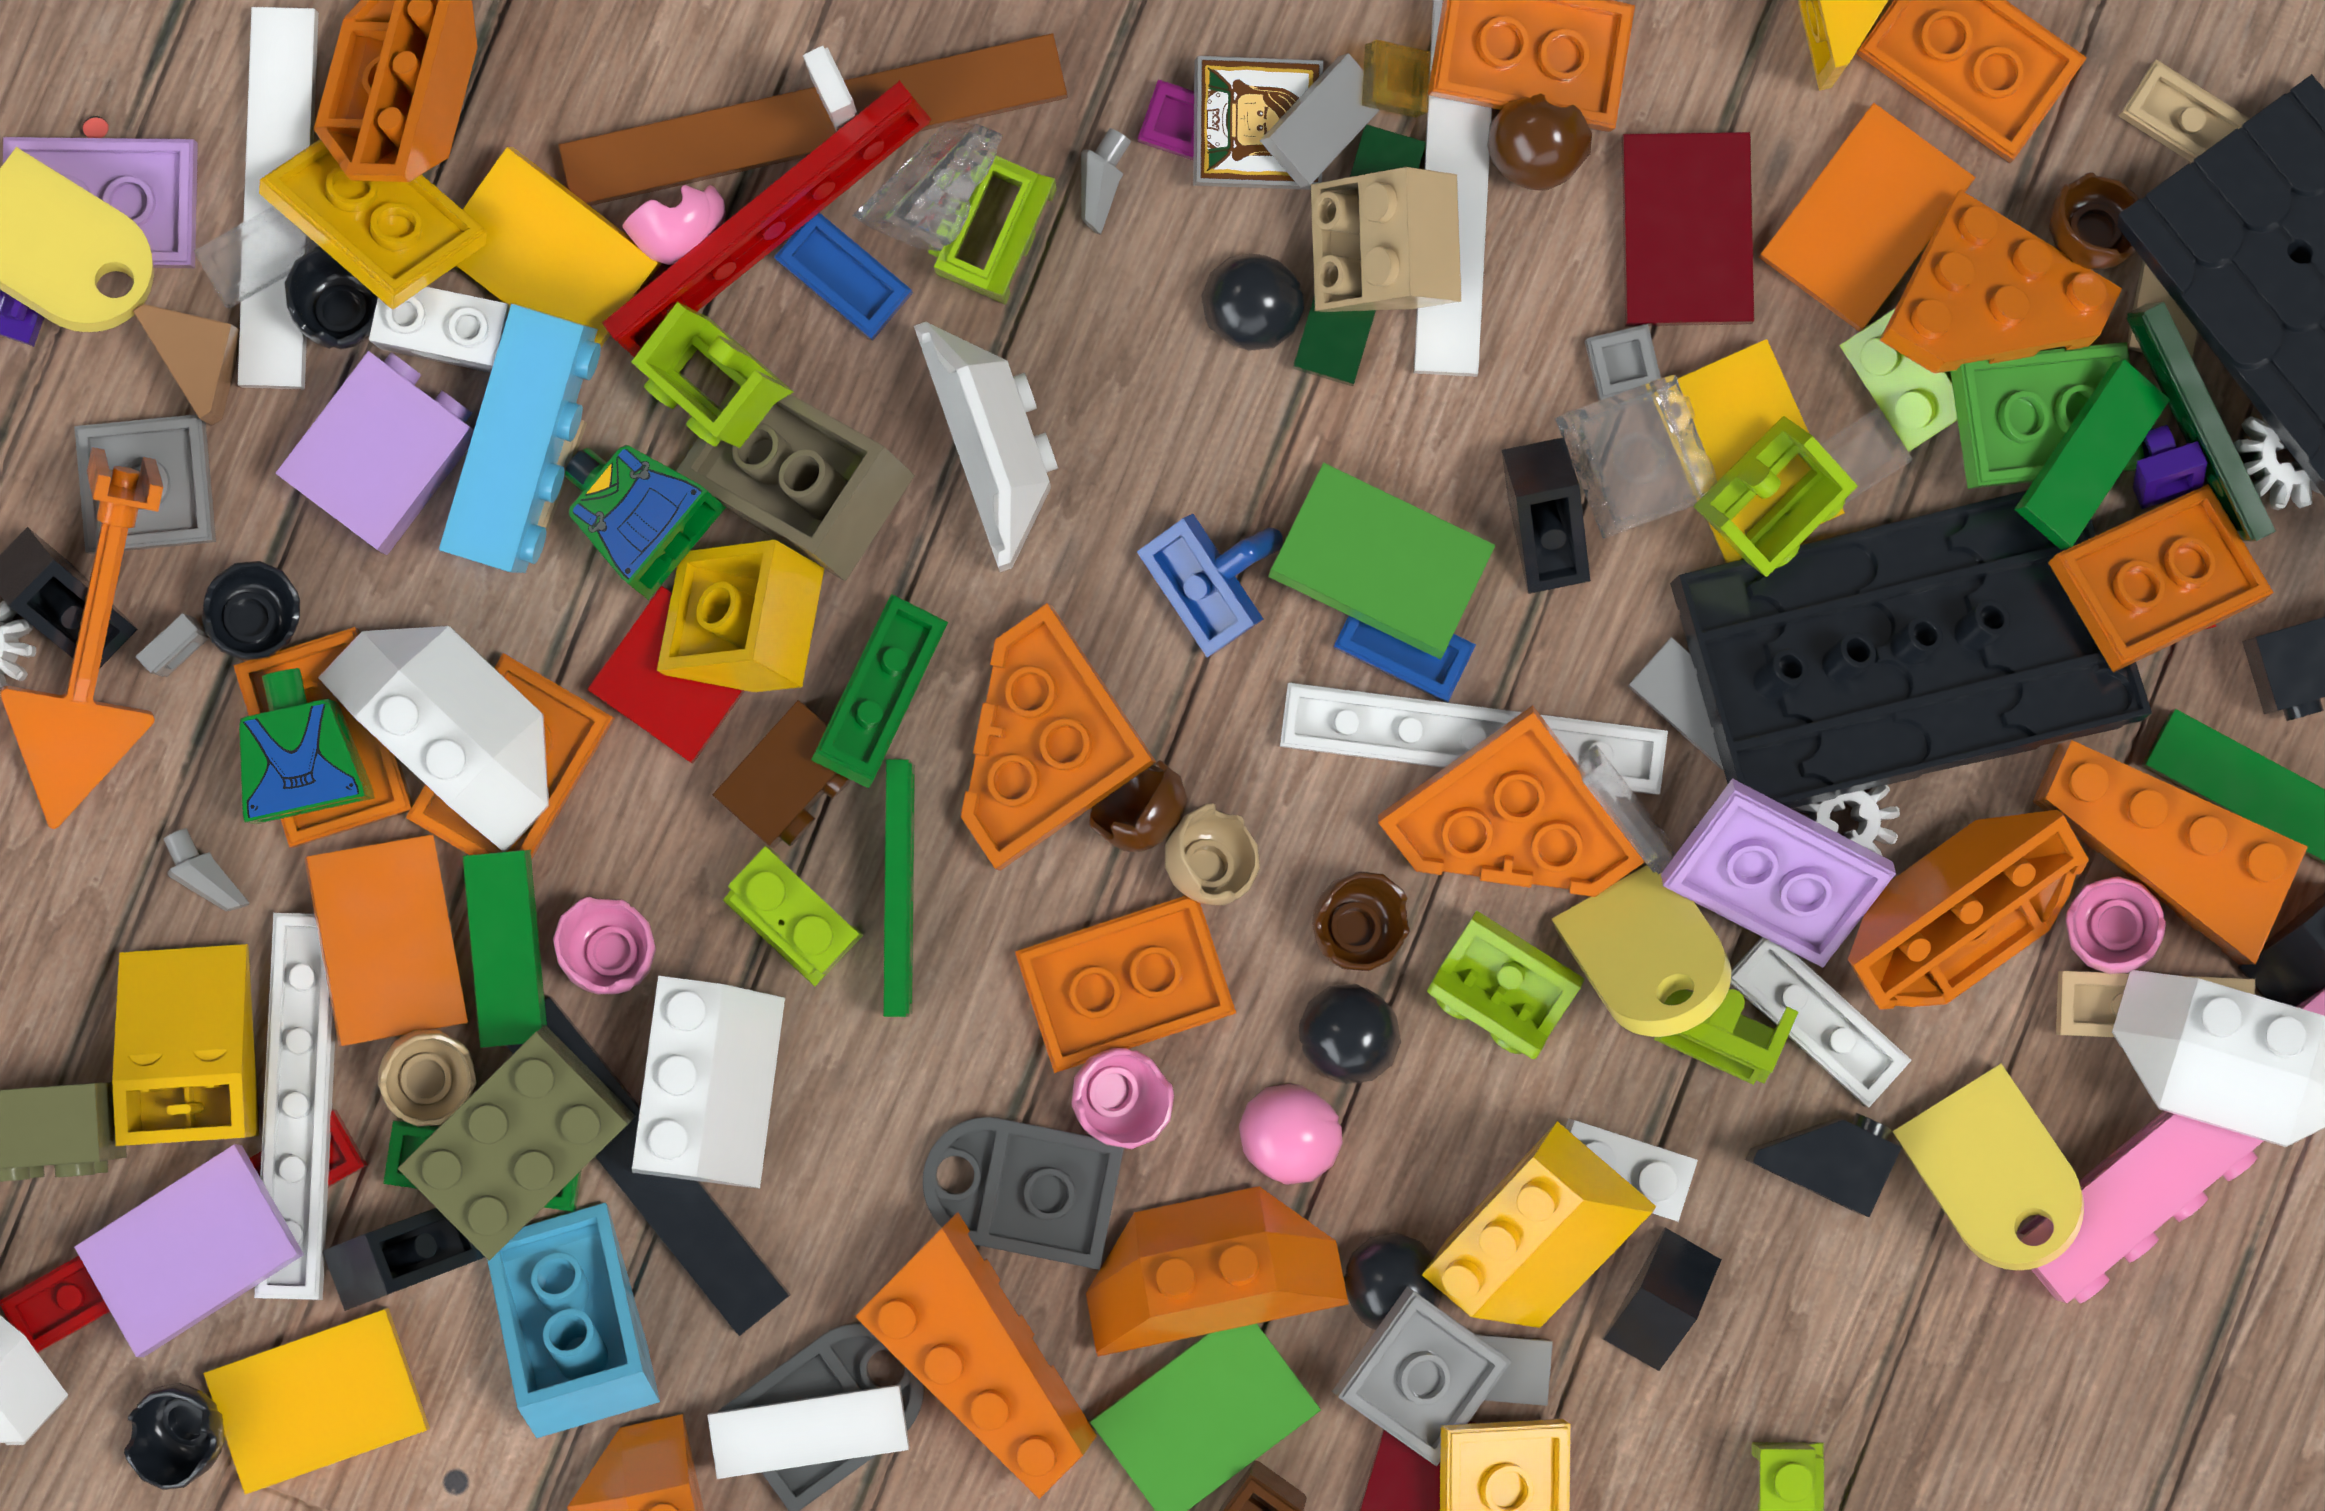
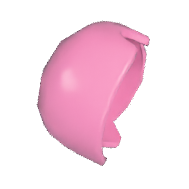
(672, 232)
(2115, 925)
(604, 945)
(1122, 1098)
(1290, 1134)

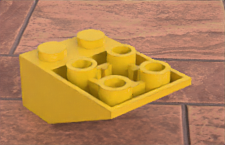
(184, 1046)

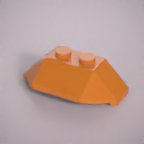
(397, 87)
(1966, 908)
(1211, 1270)
(643, 1470)

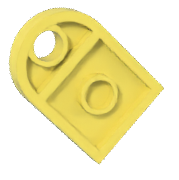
(61, 244)
(1640, 948)
(1993, 1169)

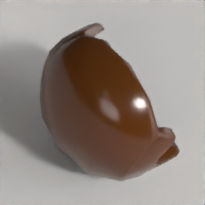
(1538, 142)
(2087, 221)
(1141, 810)
(1361, 921)

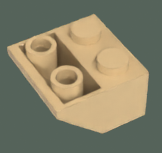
(1386, 241)

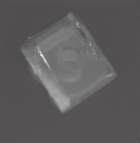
(932, 190)
(1638, 455)

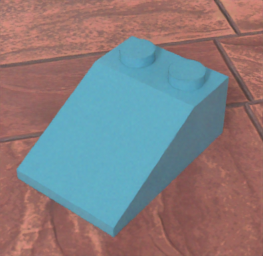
(571, 1323)

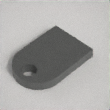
(1031, 1188)
(825, 1367)

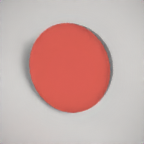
(95, 127)

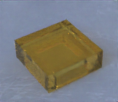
(1396, 78)

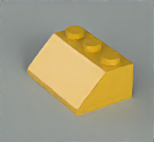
(1538, 1234)

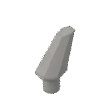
(1101, 178)
(201, 873)

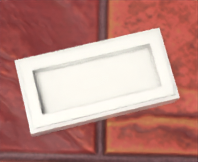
(830, 86)

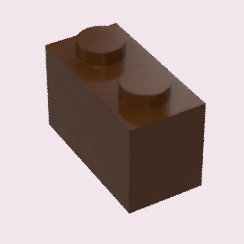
(780, 781)

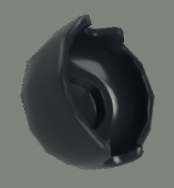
(328, 301)
(1252, 301)
(251, 610)
(1349, 1033)
(1381, 1273)
(174, 1436)

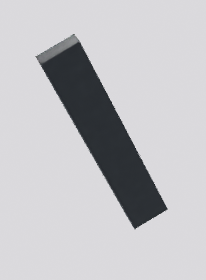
(680, 1208)

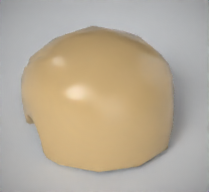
(1212, 856)
(426, 1077)

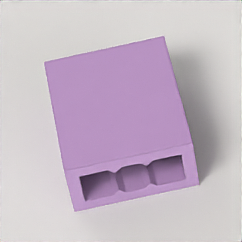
(379, 450)

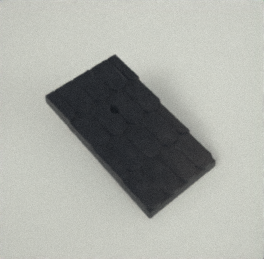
(2245, 261)
(1897, 655)

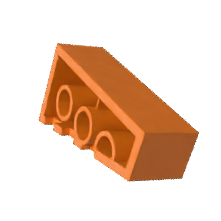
(2189, 853)
(980, 1358)

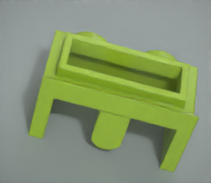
(1014, 237)
(670, 350)
(1807, 505)
(790, 916)
(1731, 1039)
(1790, 1476)

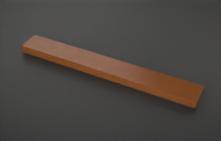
(797, 121)

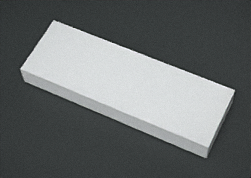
(1826, 1023)
(808, 1431)

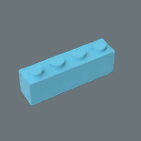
(519, 440)

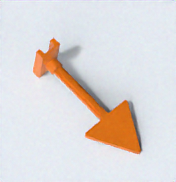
(70, 736)

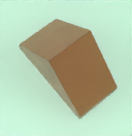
(197, 353)

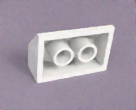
(708, 1083)

